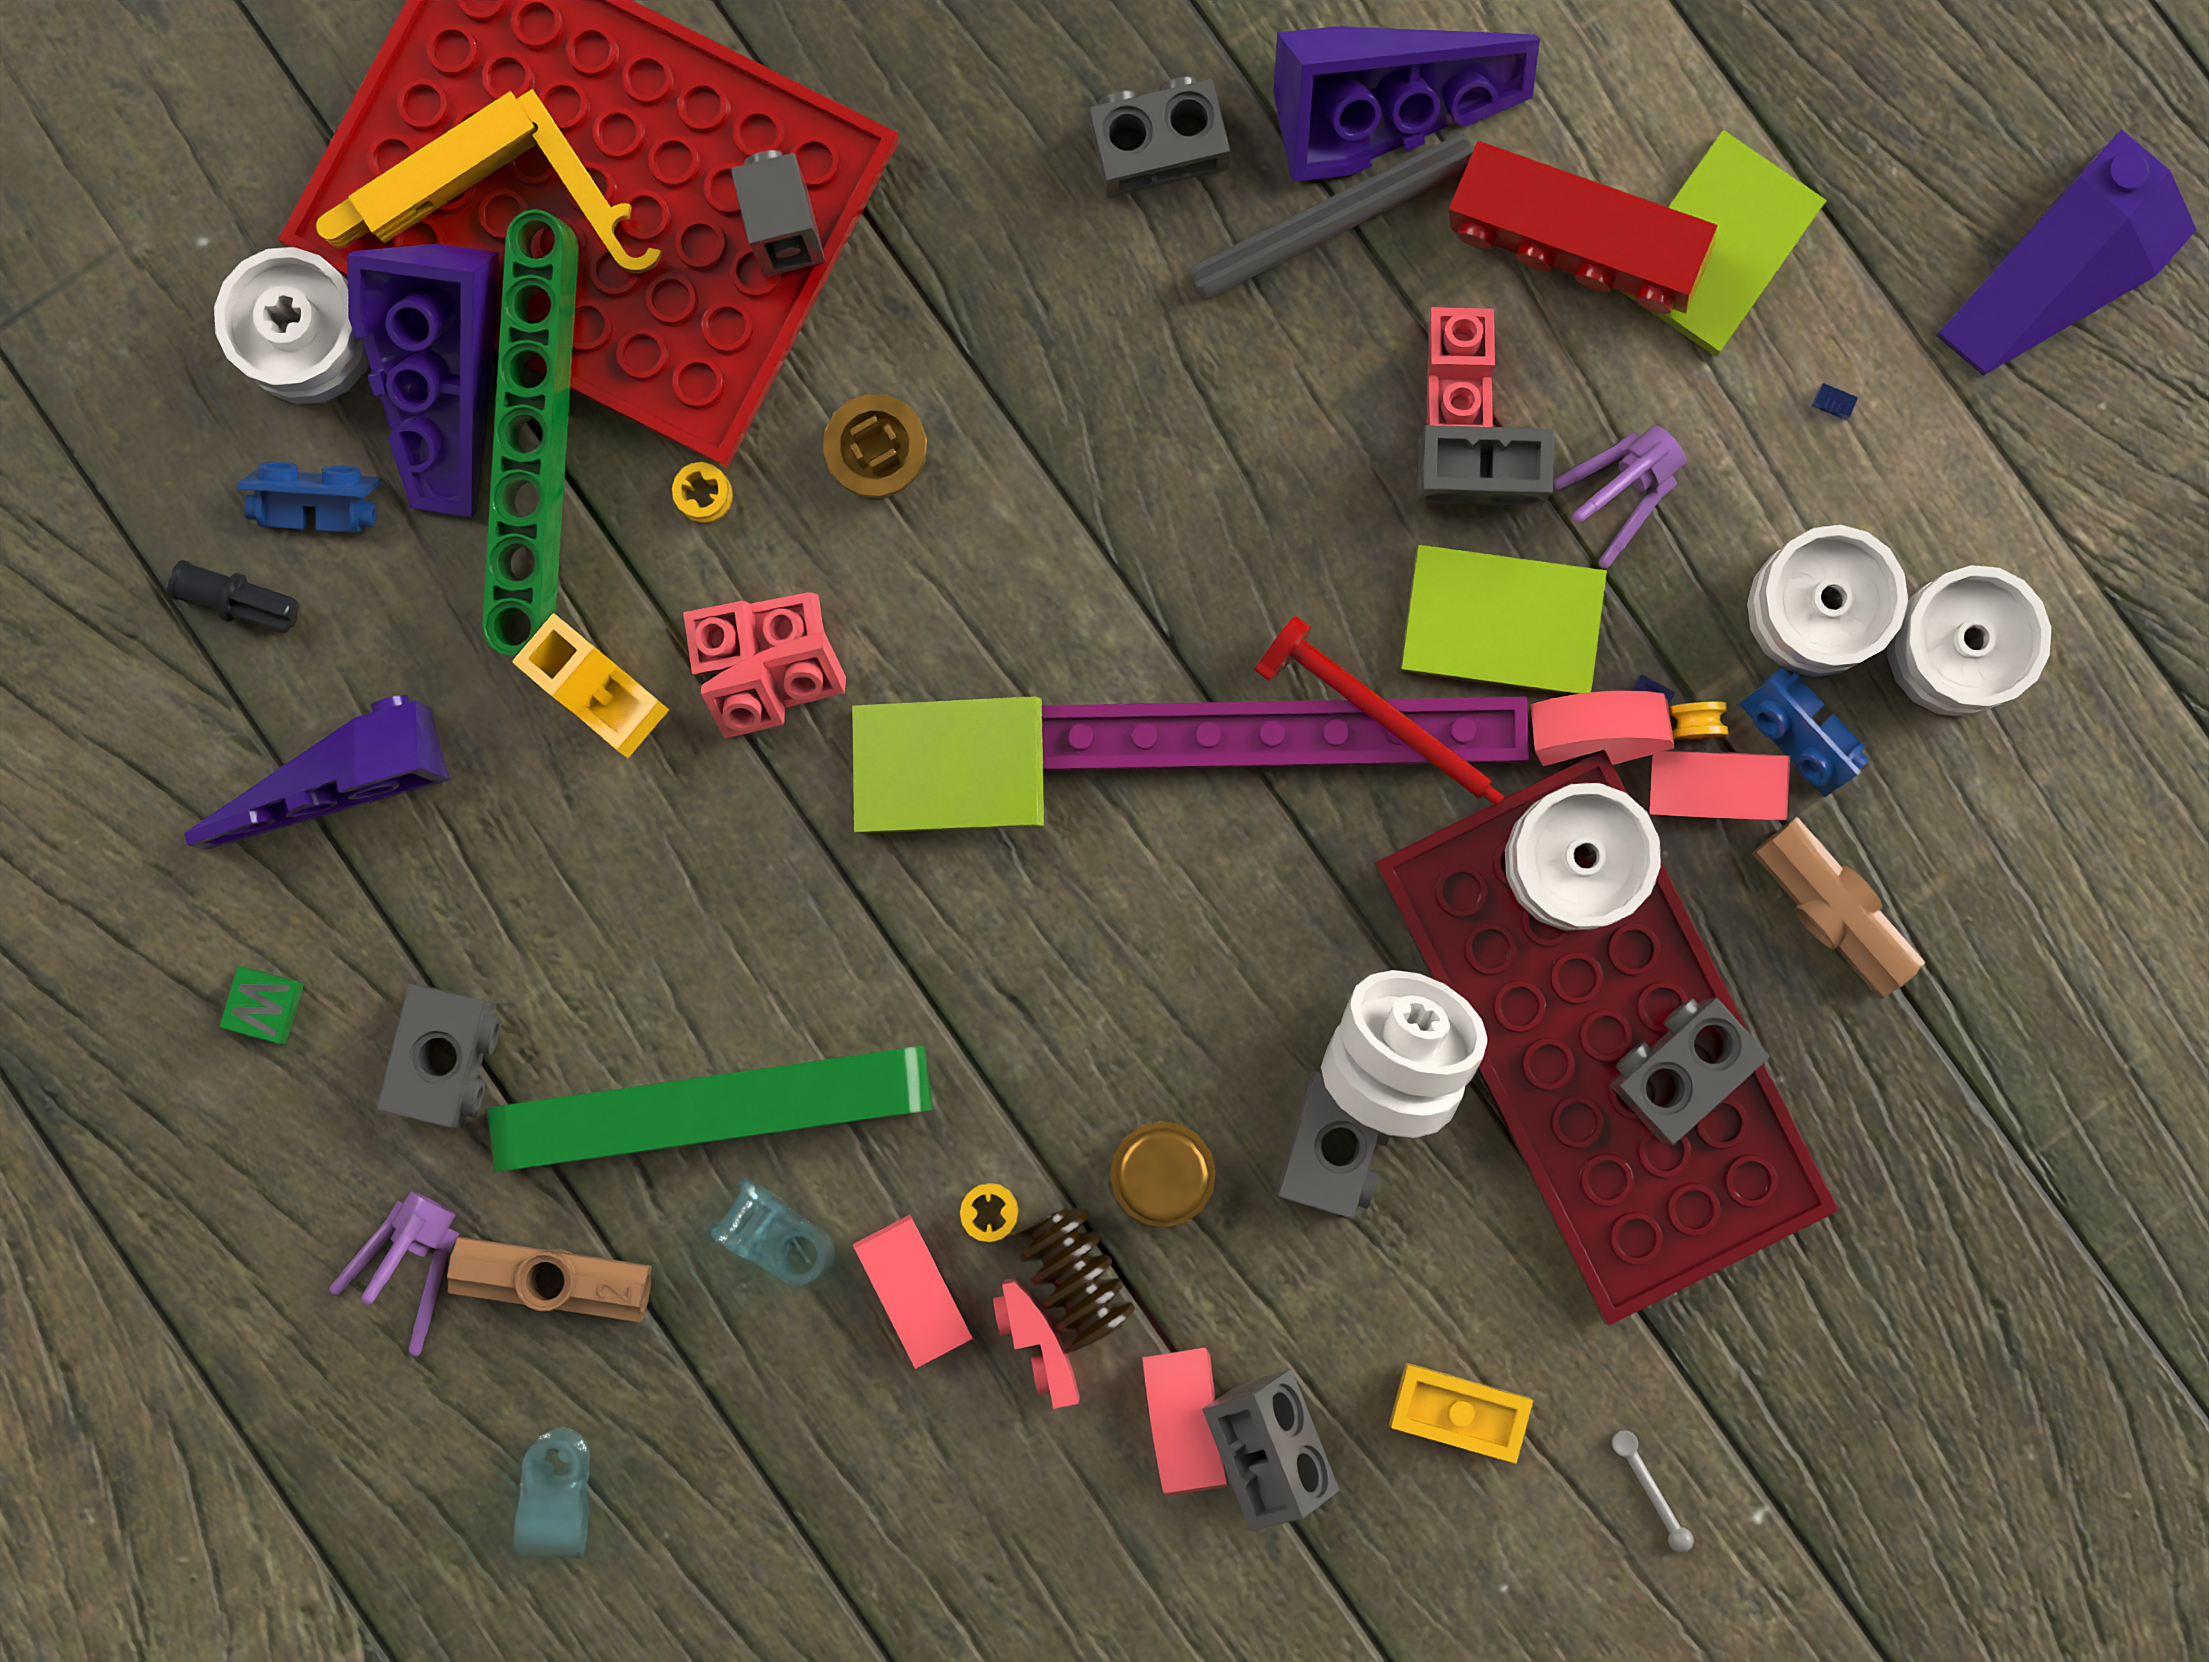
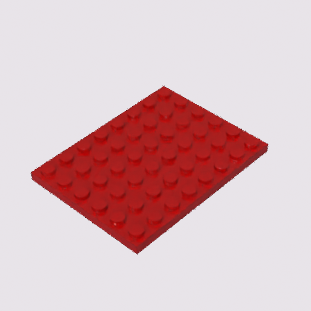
(656, 128)

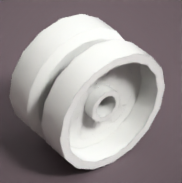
(290, 326)
(1861, 609)
(2006, 646)
(1620, 847)
(1403, 1053)

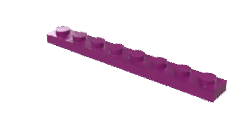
(1275, 734)

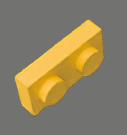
(1461, 1413)

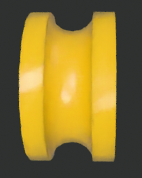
(713, 477)
(1698, 720)
(969, 1212)

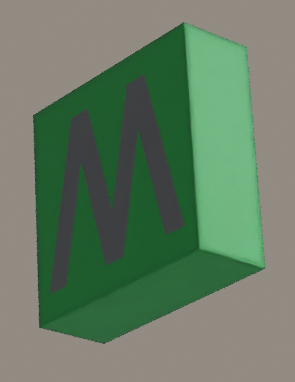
(261, 1005)

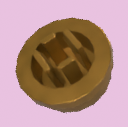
(875, 446)
(1162, 1174)

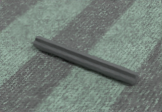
(1331, 217)

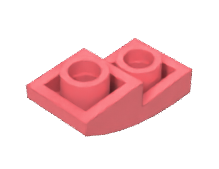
(1460, 366)
(738, 630)
(761, 687)
(1618, 721)
(1720, 785)
(912, 1291)
(1029, 1324)
(1184, 1446)

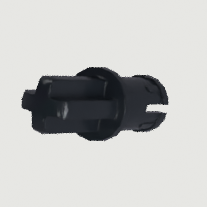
(232, 597)

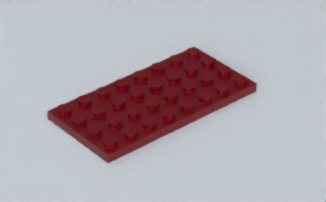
(1558, 1022)

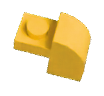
(590, 685)

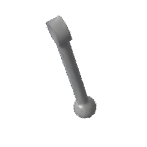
(1626, 1445)

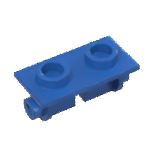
(335, 493)
(1823, 753)

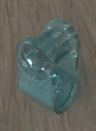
(770, 1233)
(554, 1507)

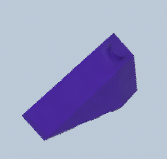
(1373, 90)
(2088, 248)
(430, 350)
(355, 765)

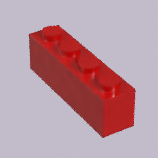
(1581, 229)

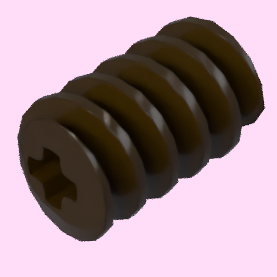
(1074, 1277)

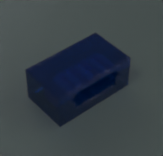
(1834, 401)
(1646, 684)

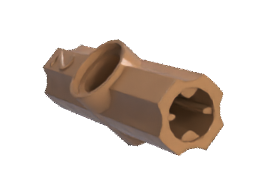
(1839, 908)
(509, 1275)

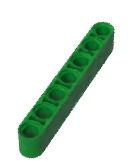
(516, 406)
(709, 1108)

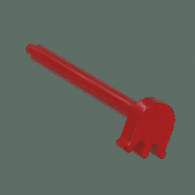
(1292, 645)

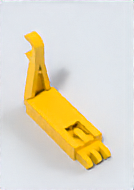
(462, 160)

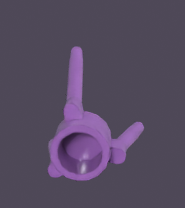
(1646, 463)
(413, 1227)

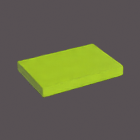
(1759, 222)
(1503, 621)
(948, 765)

